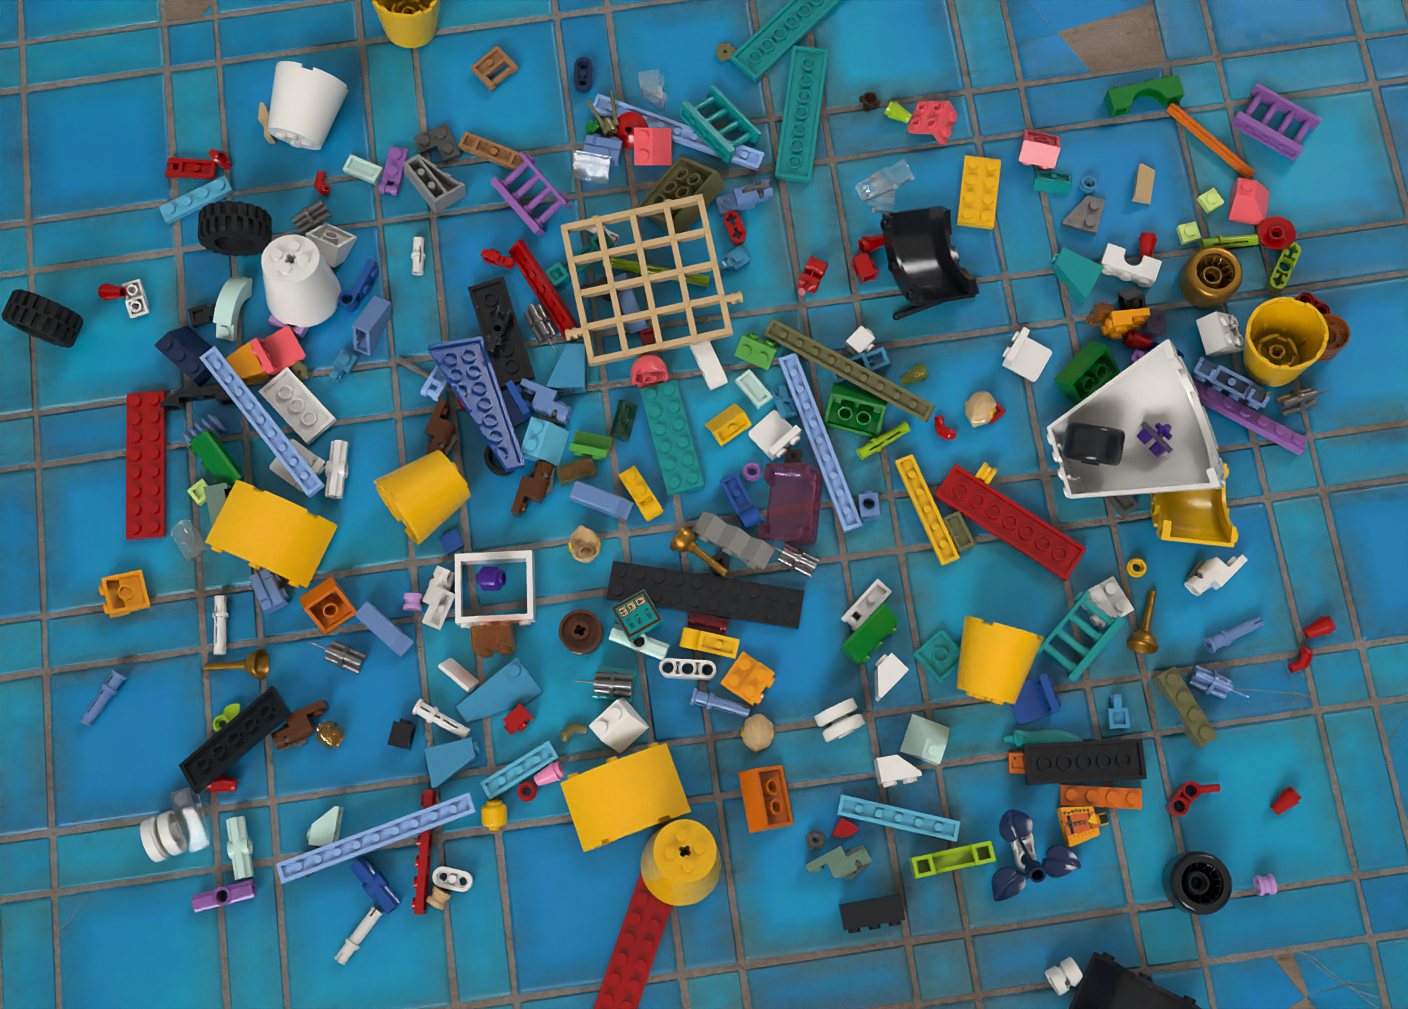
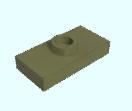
(959, 532)

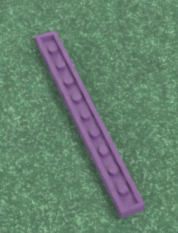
(1243, 415)

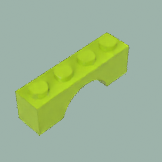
(952, 859)

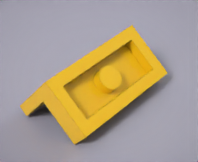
(728, 424)

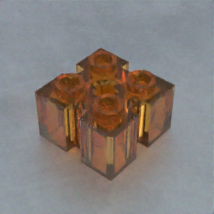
(493, 639)

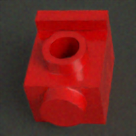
(864, 268)
(517, 720)

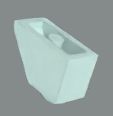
(326, 828)

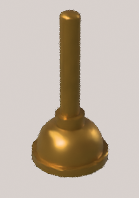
(685, 541)
(1143, 640)
(255, 664)

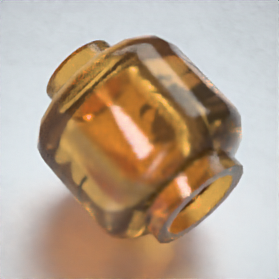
(329, 734)

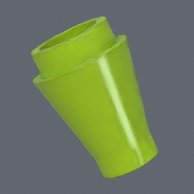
(897, 112)

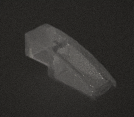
(884, 181)

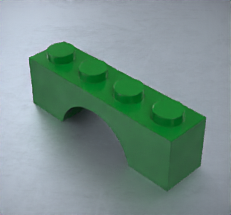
(1163, 90)

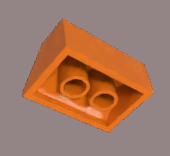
(765, 798)

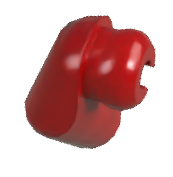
(942, 430)
(1305, 658)

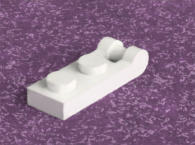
(867, 604)

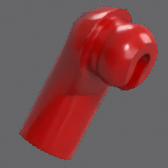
(320, 185)

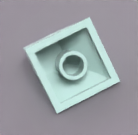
(925, 740)

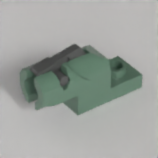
(841, 863)

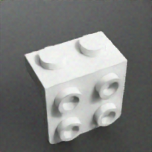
(1026, 356)
(774, 435)
(314, 462)

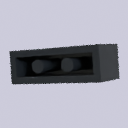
(872, 913)

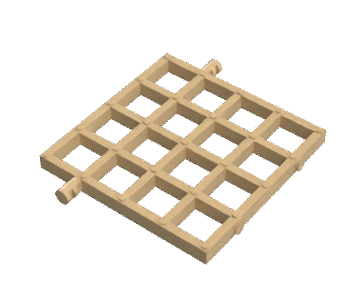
(645, 280)

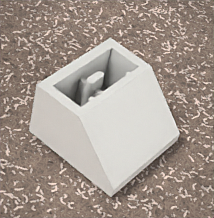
(1220, 334)
(894, 769)

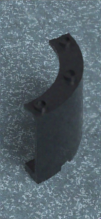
(923, 256)
(1115, 987)

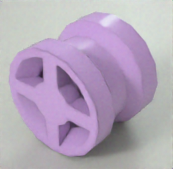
(412, 601)
(1264, 884)

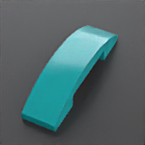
(560, 272)

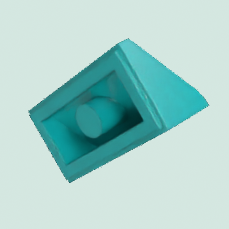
(1052, 181)

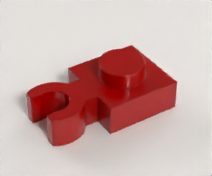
(494, 257)

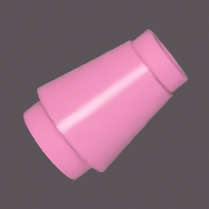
(549, 774)

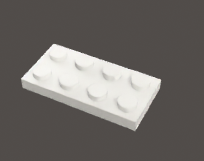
(297, 405)

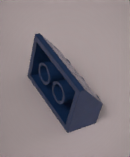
(184, 349)

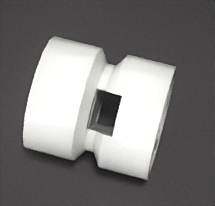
(1064, 976)

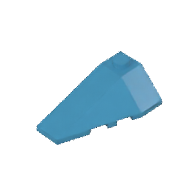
(501, 692)

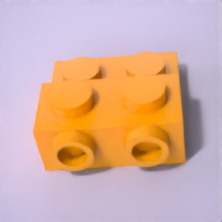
(1121, 321)
(124, 593)
(748, 679)

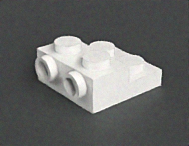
(1110, 599)

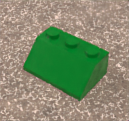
(1087, 372)
(855, 411)
(215, 458)
(870, 635)

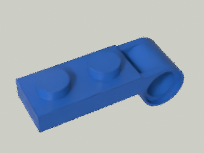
(361, 288)
(740, 501)

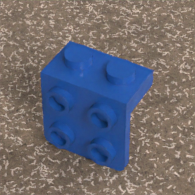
(517, 408)
(1036, 700)

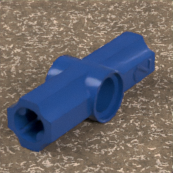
(375, 884)

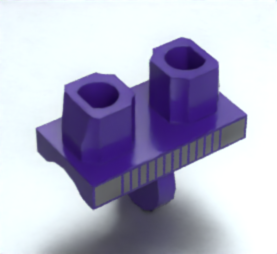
(1160, 445)

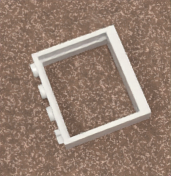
(491, 558)

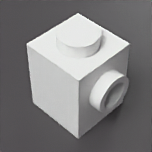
(860, 341)

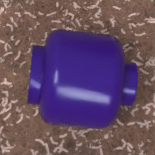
(491, 578)

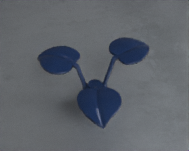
(1058, 859)

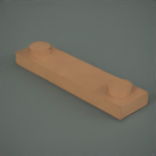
(490, 151)

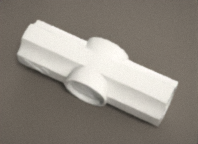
(336, 469)

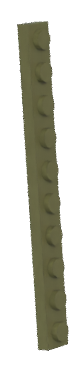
(849, 370)

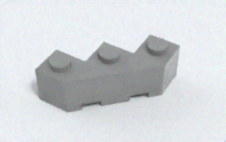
(733, 541)

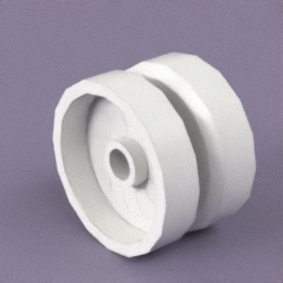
(838, 718)
(162, 836)

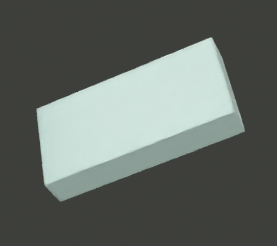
(363, 169)
(753, 389)

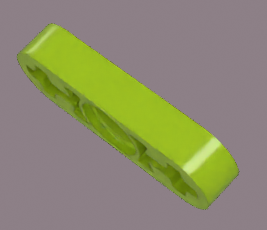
(1285, 275)

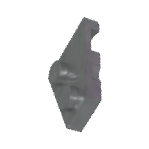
(1085, 216)

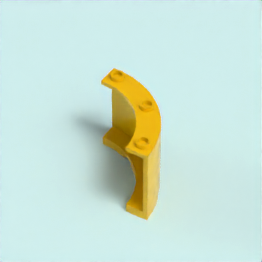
(1194, 516)
(271, 533)
(625, 796)

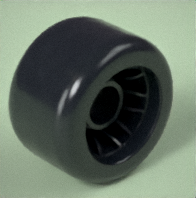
(1093, 444)
(1212, 887)

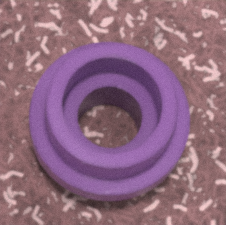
(752, 466)

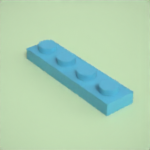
(196, 199)
(519, 770)

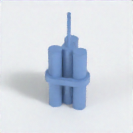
(1211, 682)

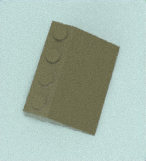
(680, 181)

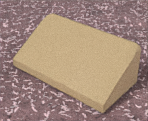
(1143, 184)

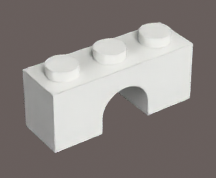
(1115, 264)

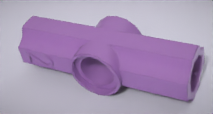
(212, 898)

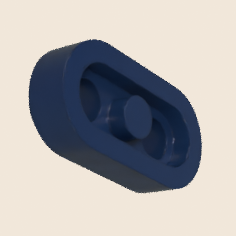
(583, 76)

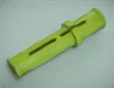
(1231, 241)
(876, 444)

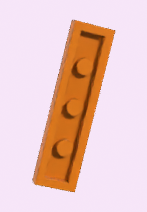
(1100, 797)

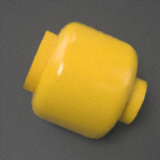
(494, 814)

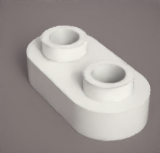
(453, 879)

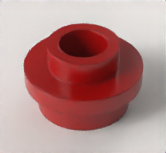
(522, 787)

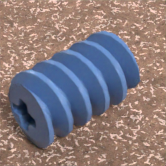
(213, 423)

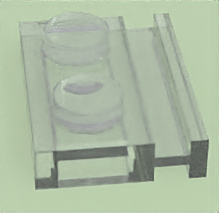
(591, 167)

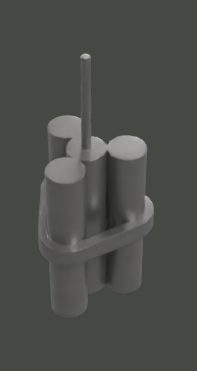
(310, 217)
(540, 324)
(1297, 400)
(797, 559)
(344, 656)
(612, 683)

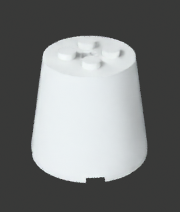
(304, 104)
(298, 282)

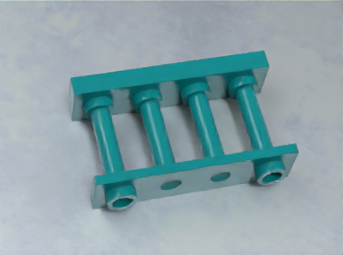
(713, 137)
(1088, 654)

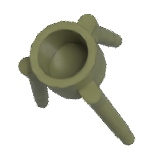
(607, 125)

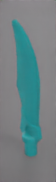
(1041, 736)

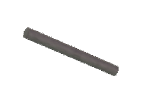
(419, 371)

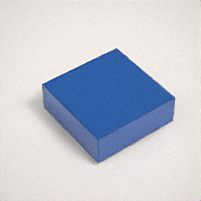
(451, 542)

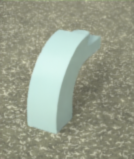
(228, 305)

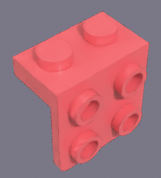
(934, 119)
(278, 351)

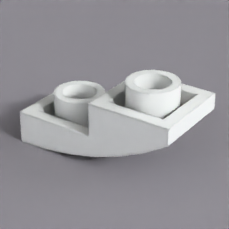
(136, 299)

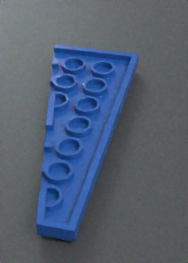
(475, 384)

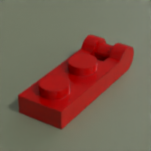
(191, 168)

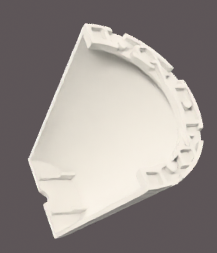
(1150, 392)

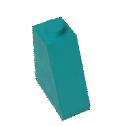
(1076, 273)

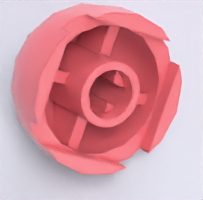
(648, 371)

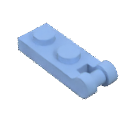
(437, 380)

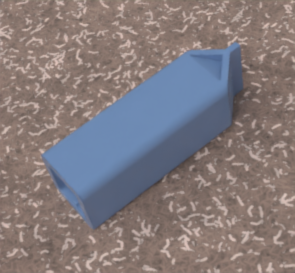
(629, 305)
(600, 500)
(384, 628)

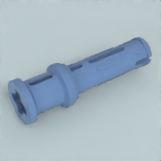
(1225, 637)
(107, 690)
(710, 701)

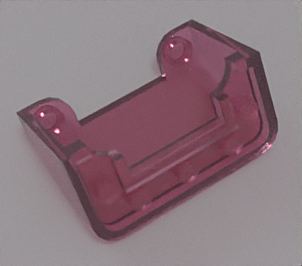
(792, 503)

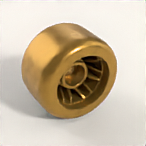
(1219, 268)

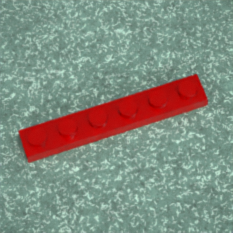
(542, 287)
(423, 860)

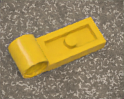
(641, 493)
(709, 642)

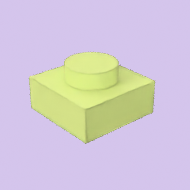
(1210, 200)
(1188, 233)
(197, 492)

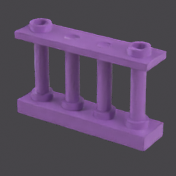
(1268, 136)
(526, 210)

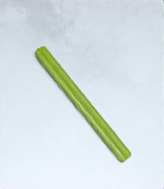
(632, 266)

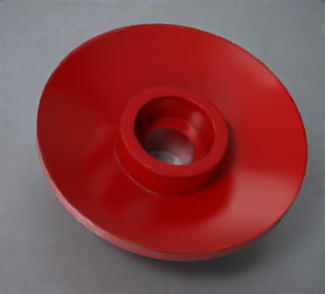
(626, 120)
(1276, 226)

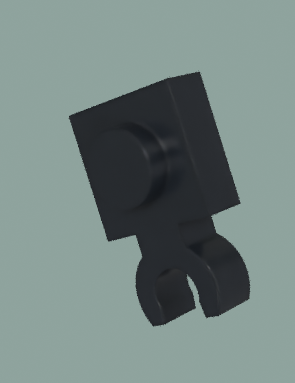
(201, 315)

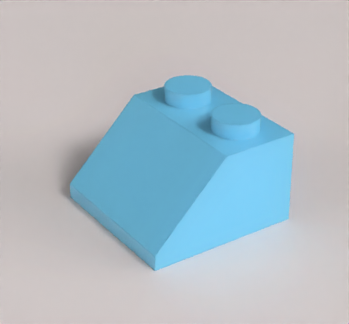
(544, 442)

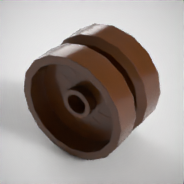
(573, 624)

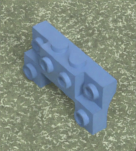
(1231, 382)

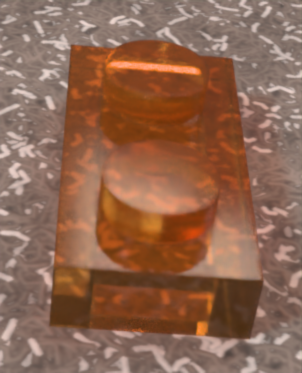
(1099, 313)
(575, 471)

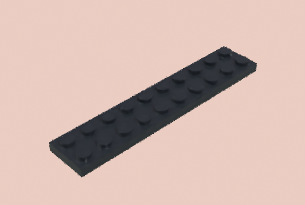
(708, 594)

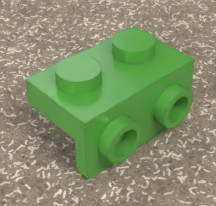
(756, 350)
(590, 443)

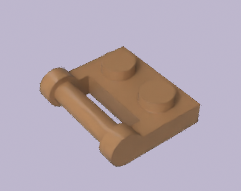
(490, 64)

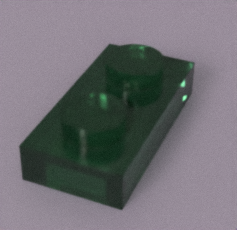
(623, 420)

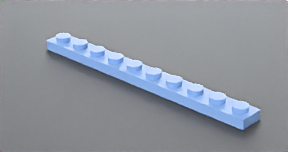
(681, 133)
(262, 422)
(820, 443)
(376, 838)

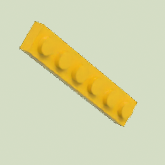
(927, 510)

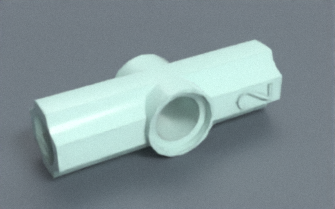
(651, 646)
(239, 847)

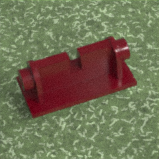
(708, 623)

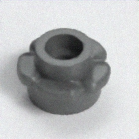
(820, 839)

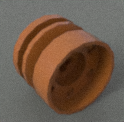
(1338, 336)

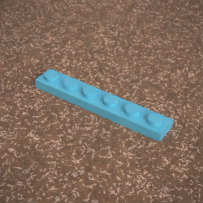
(898, 818)

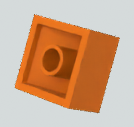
(327, 605)

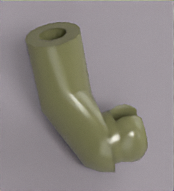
(571, 729)

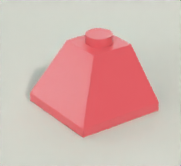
(1248, 202)

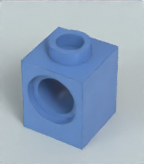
(868, 514)

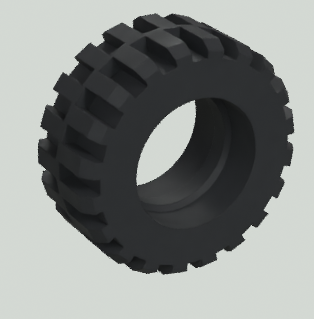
(234, 228)
(42, 318)

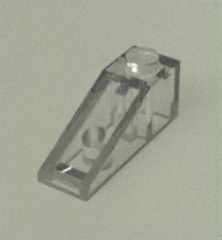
(191, 818)

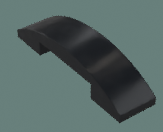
(177, 400)

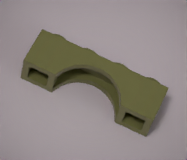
(1177, 693)

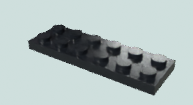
(511, 358)
(235, 740)
(1084, 761)

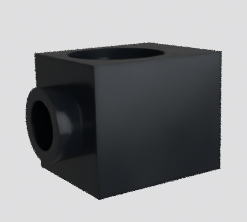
(1131, 299)
(402, 734)

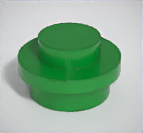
(592, 127)

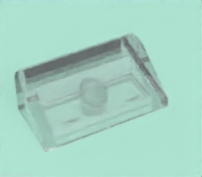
(188, 539)

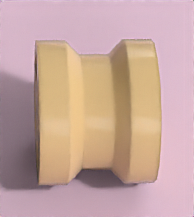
(438, 897)

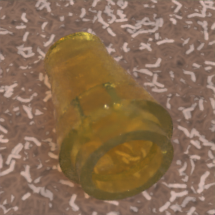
(915, 374)

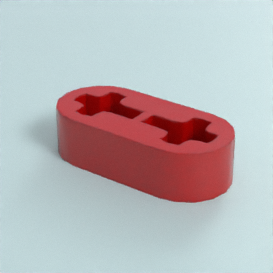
(731, 229)

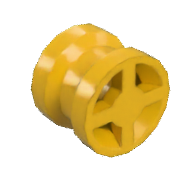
(986, 473)

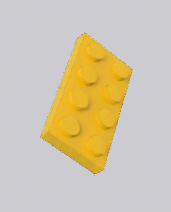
(978, 192)

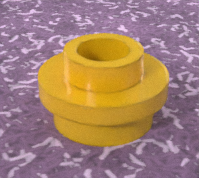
(1140, 563)

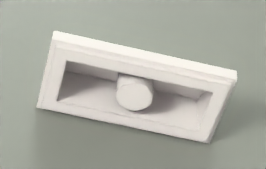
(459, 674)

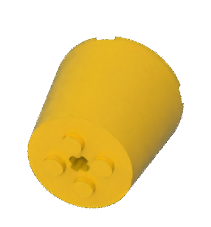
(408, 21)
(1283, 340)
(423, 493)
(995, 660)
(679, 878)

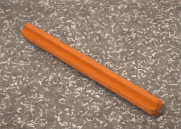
(1212, 142)

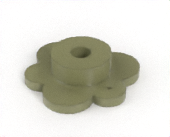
(724, 51)
(300, 371)

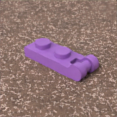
(393, 171)

